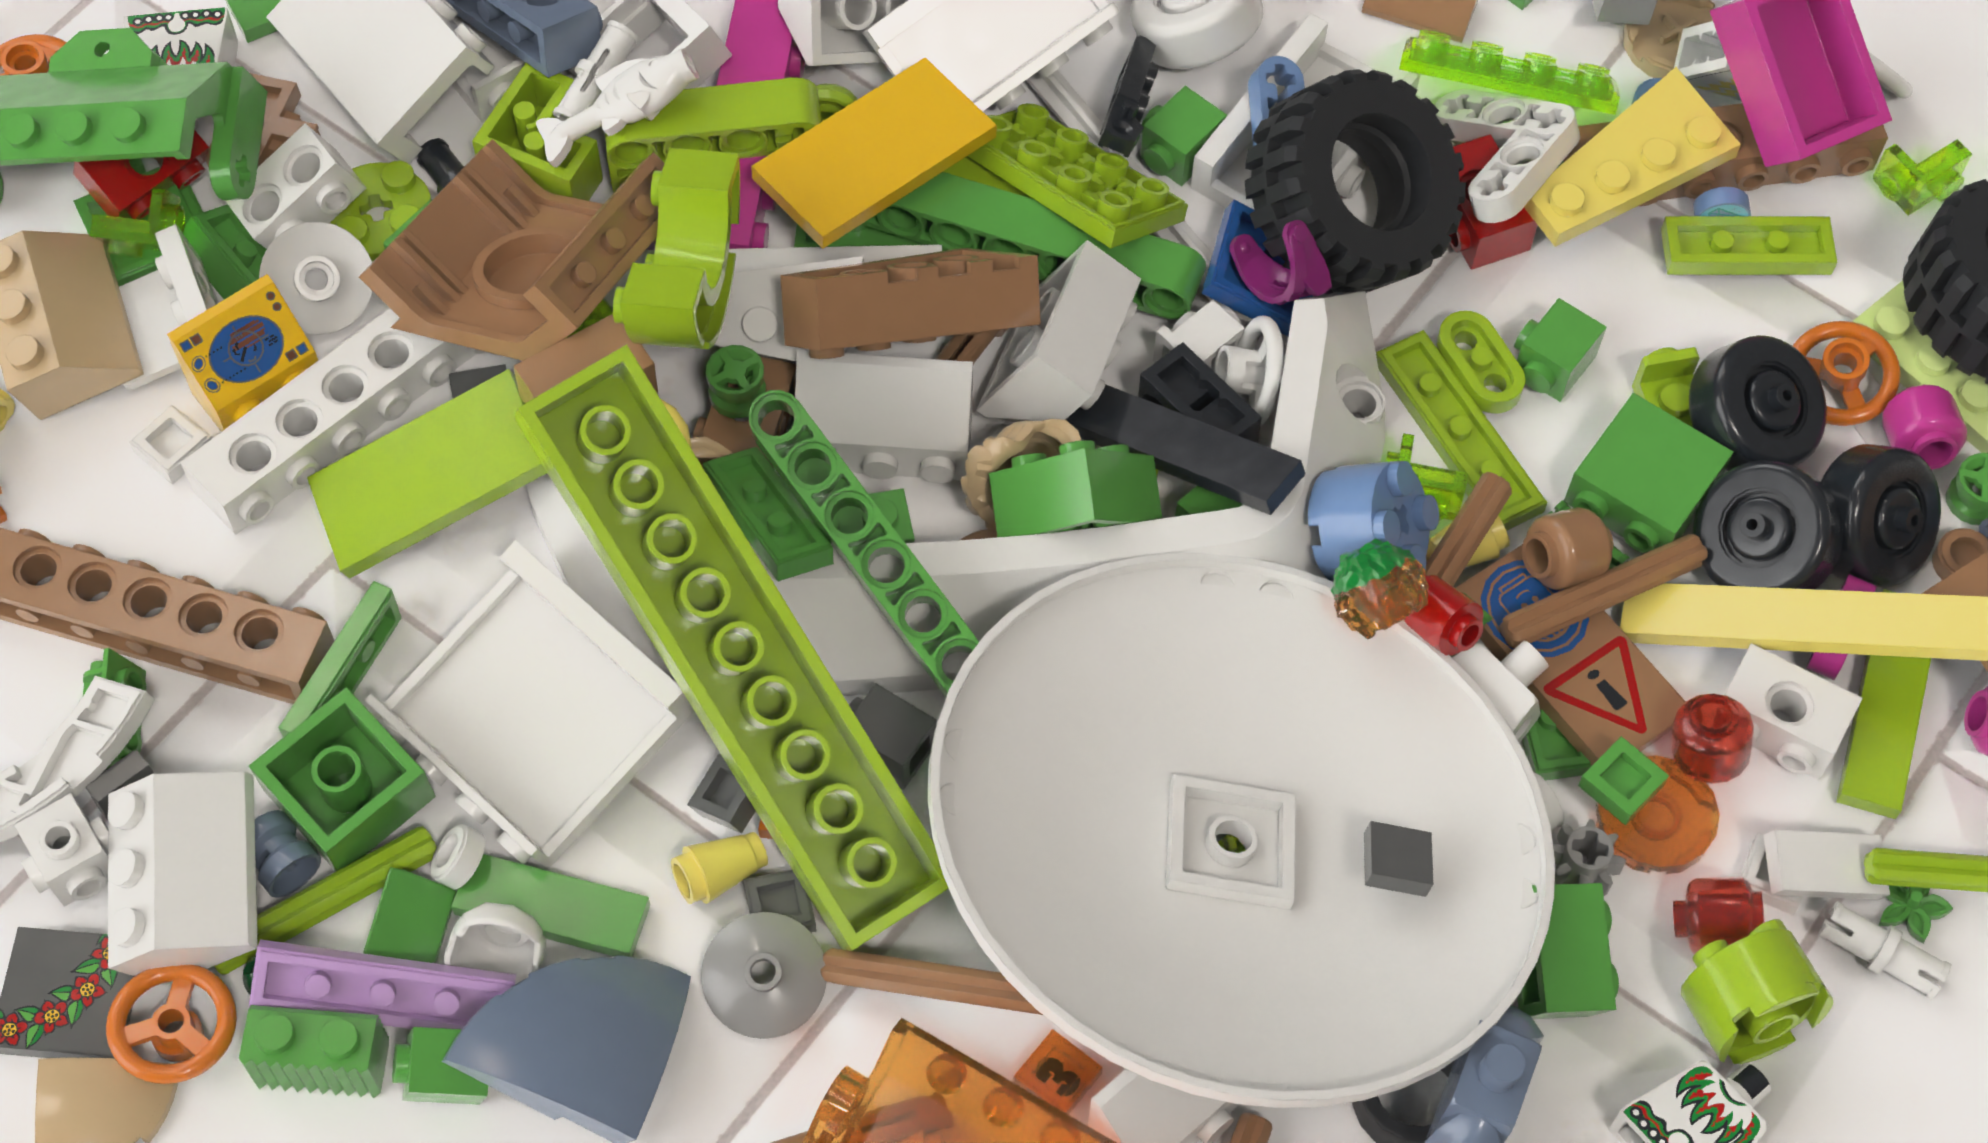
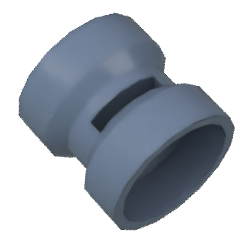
(280, 857)

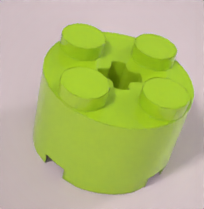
(1754, 993)

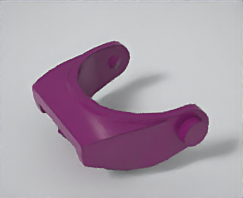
(1272, 281)

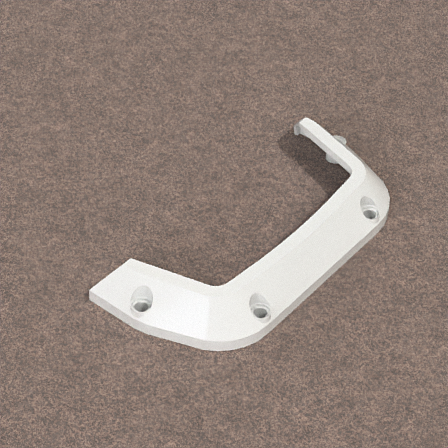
(1324, 378)

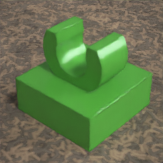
(1623, 780)

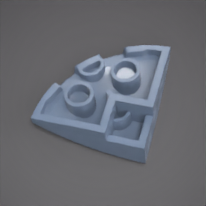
(579, 1041)

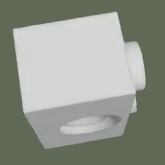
(1816, 706)

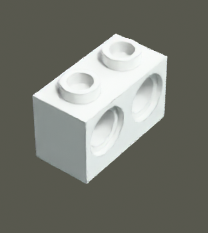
(297, 185)

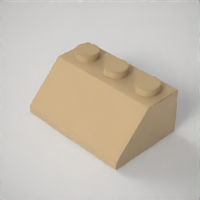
(61, 321)

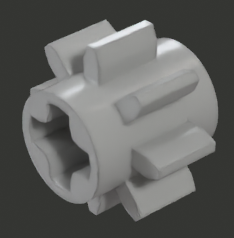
(1597, 848)

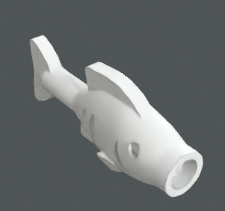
(628, 95)

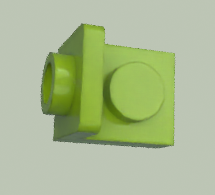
(1666, 380)

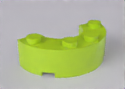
(688, 280)

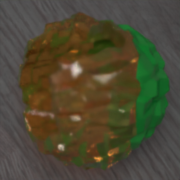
(1378, 587)

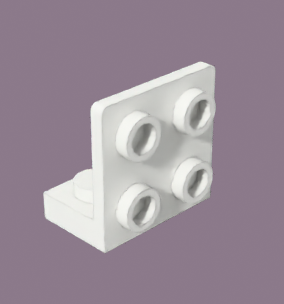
(165, 302)

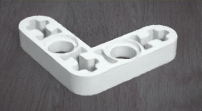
(1538, 133)

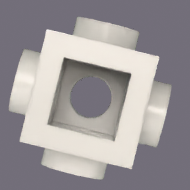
(65, 851)

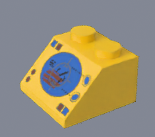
(241, 351)

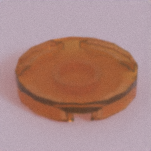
(1670, 829)

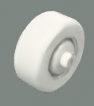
(1195, 31)

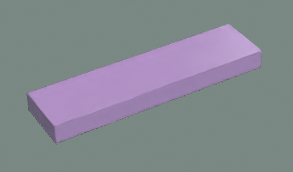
(351, 982)

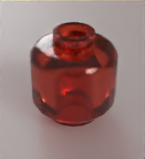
(1712, 738)
(1717, 911)

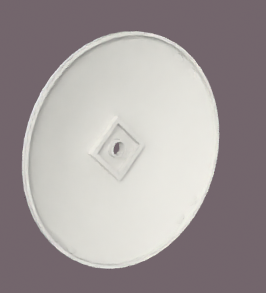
(1173, 706)

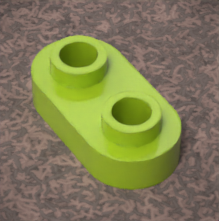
(1483, 365)

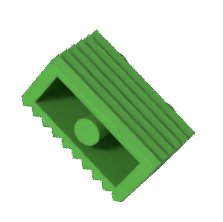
(314, 1050)

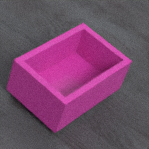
(1800, 74)

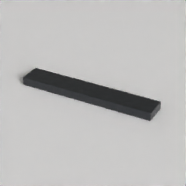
(1191, 449)

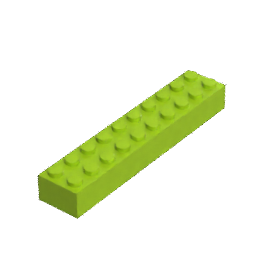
(734, 647)

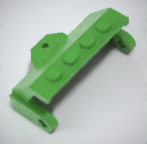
(132, 109)

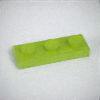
(1748, 245)

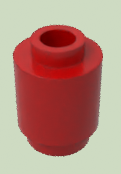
(1449, 620)

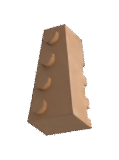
(909, 300)

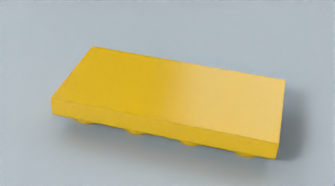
(873, 152)

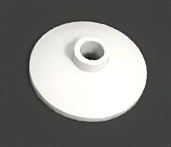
(338, 256)

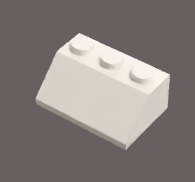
(832, 29)
(1059, 364)
(891, 412)
(181, 871)
(1149, 1112)

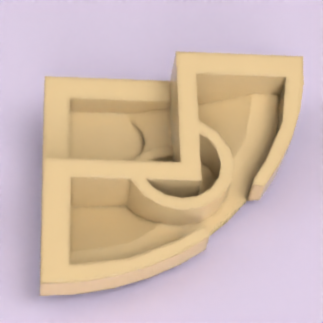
(97, 1102)

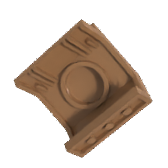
(509, 262)

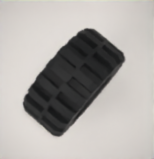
(1408, 160)
(1949, 279)

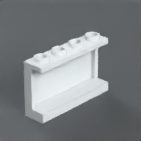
(988, 43)
(382, 58)
(1221, 161)

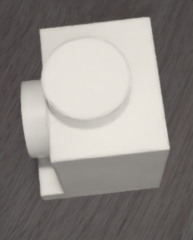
(1202, 332)

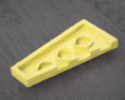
(1638, 156)

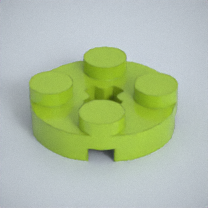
(388, 186)

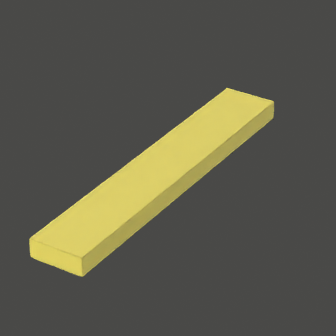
(1810, 620)

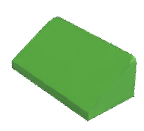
(225, 248)
(410, 918)

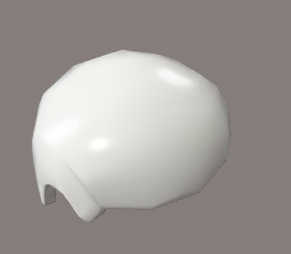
(497, 940)

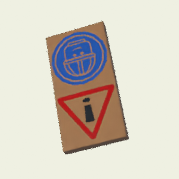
(1595, 675)

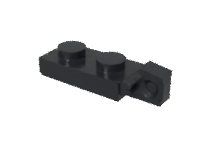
(1130, 98)

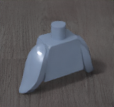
(1489, 1083)

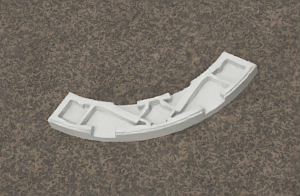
(73, 752)

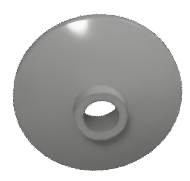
(768, 1008)

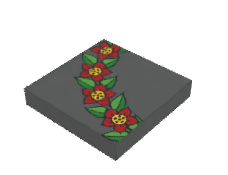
(58, 995)

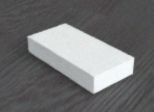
(1821, 864)

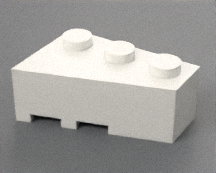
(756, 309)

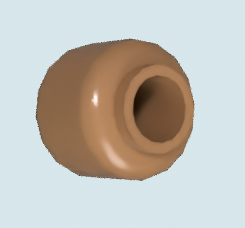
(1567, 548)

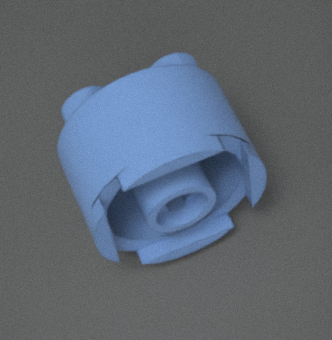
(1370, 503)

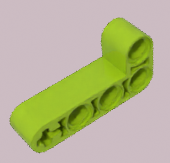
(721, 118)

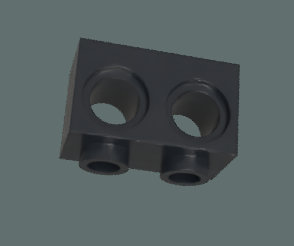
(1193, 389)

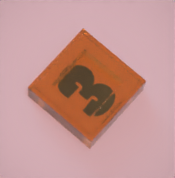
(1058, 1072)

